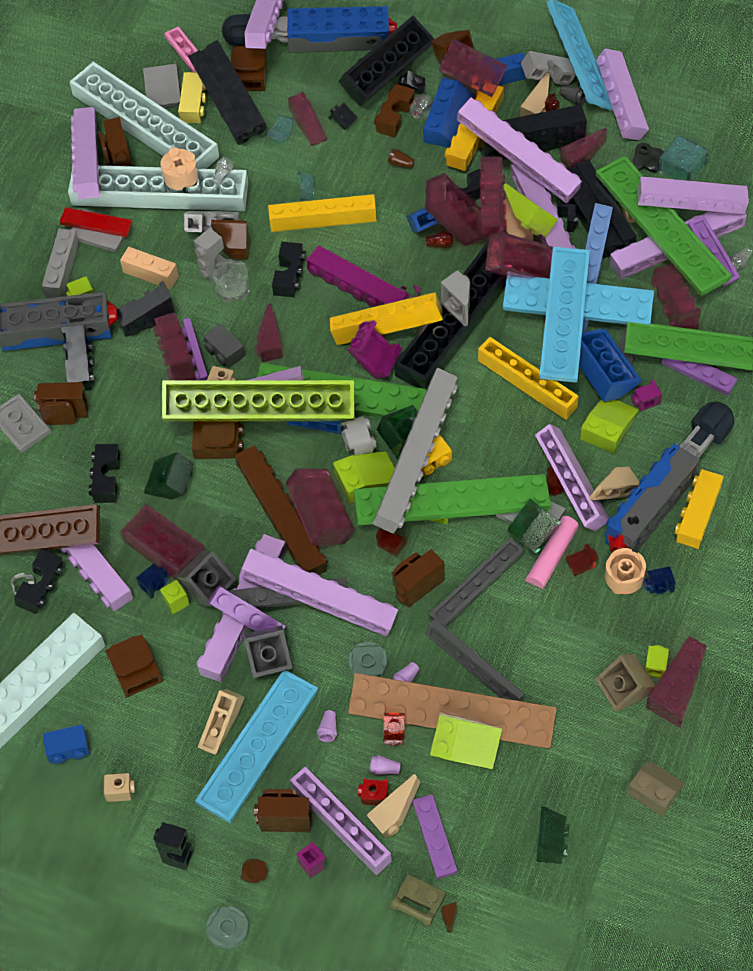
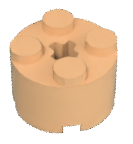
(179, 168)
(625, 571)

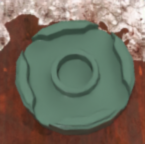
(368, 659)
(227, 927)

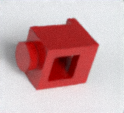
(376, 797)

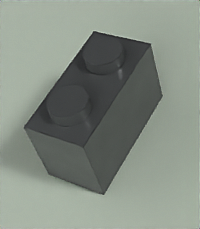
(224, 346)

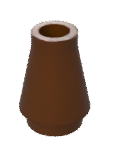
(400, 159)

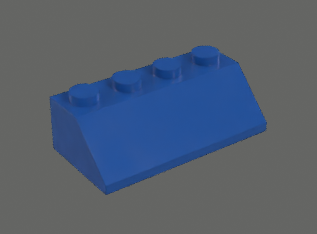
(442, 118)
(606, 365)

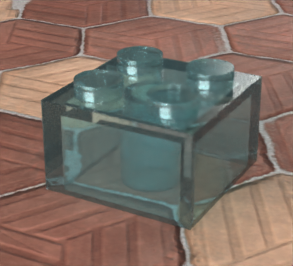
(683, 159)

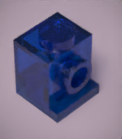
(152, 579)
(660, 581)

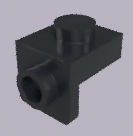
(412, 81)
(342, 115)
(568, 211)

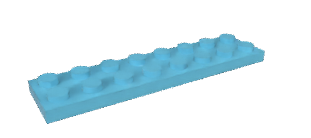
(579, 54)
(601, 301)
(564, 314)
(256, 746)

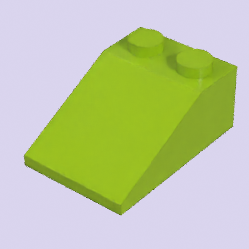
(529, 213)
(608, 424)
(363, 472)
(466, 741)

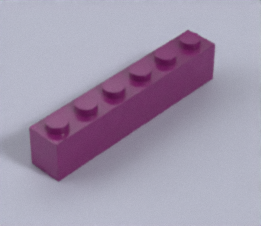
(352, 278)

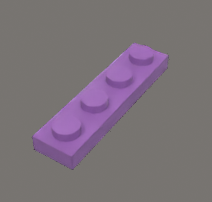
(705, 233)
(192, 345)
(704, 374)
(242, 610)
(434, 837)

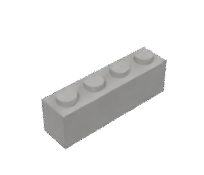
(60, 263)

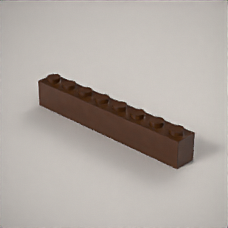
(279, 510)

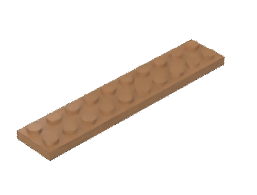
(423, 704)

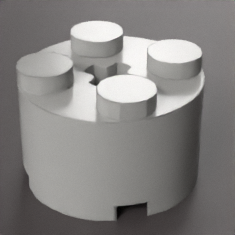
(357, 436)

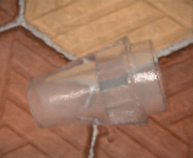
(223, 169)
(741, 258)

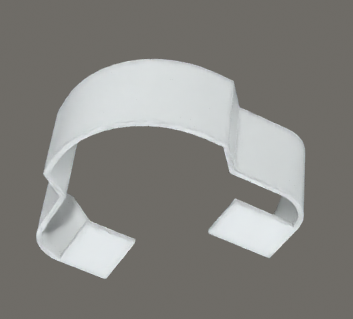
(19, 576)

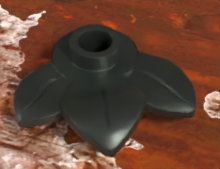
(648, 159)

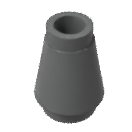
(574, 94)

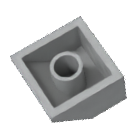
(456, 296)

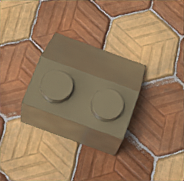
(625, 682)
(655, 788)

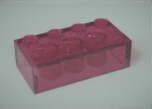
(472, 67)
(453, 209)
(518, 256)
(319, 506)
(161, 541)

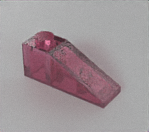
(305, 117)
(583, 148)
(268, 339)

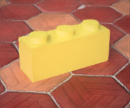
(192, 98)

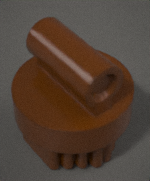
(254, 870)

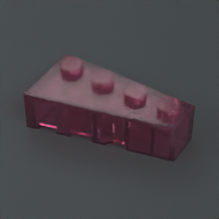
(492, 196)
(675, 297)
(174, 347)
(675, 687)

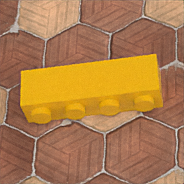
(699, 509)

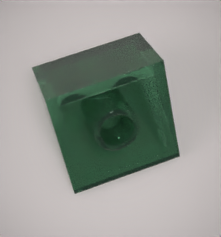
(396, 427)
(169, 476)
(533, 526)
(551, 837)

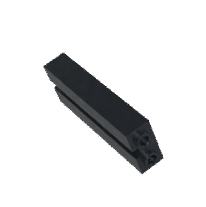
(228, 92)
(591, 192)

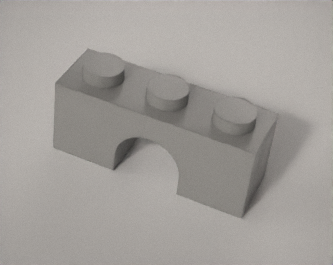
(537, 64)
(201, 220)
(207, 251)

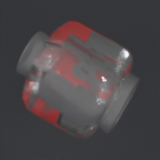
(420, 107)

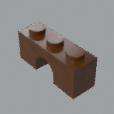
(389, 121)

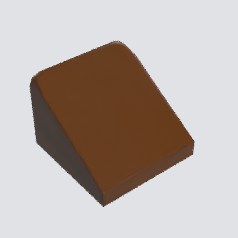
(449, 913)

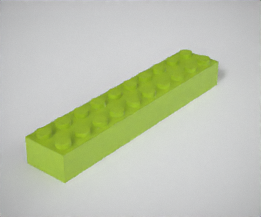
(258, 400)

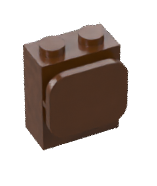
(250, 67)
(115, 144)
(61, 402)
(217, 439)
(417, 577)
(134, 665)
(283, 811)

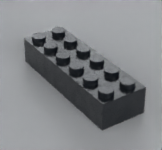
(386, 61)
(546, 129)

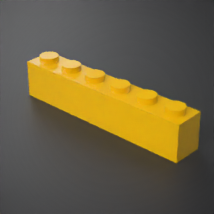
(466, 142)
(322, 213)
(389, 317)
(526, 378)

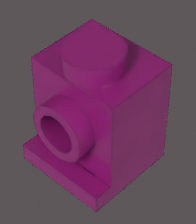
(647, 396)
(311, 859)

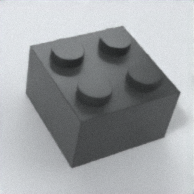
(204, 575)
(267, 651)

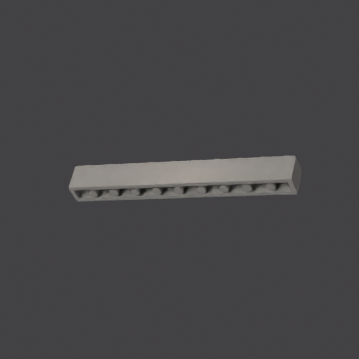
(414, 452)

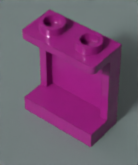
(373, 350)

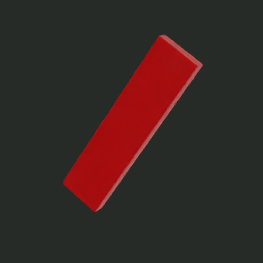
(96, 222)

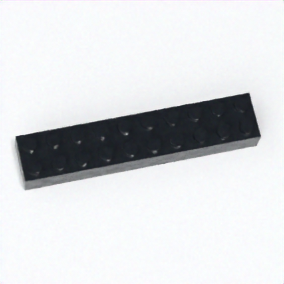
(440, 340)

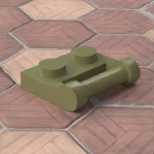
(420, 894)

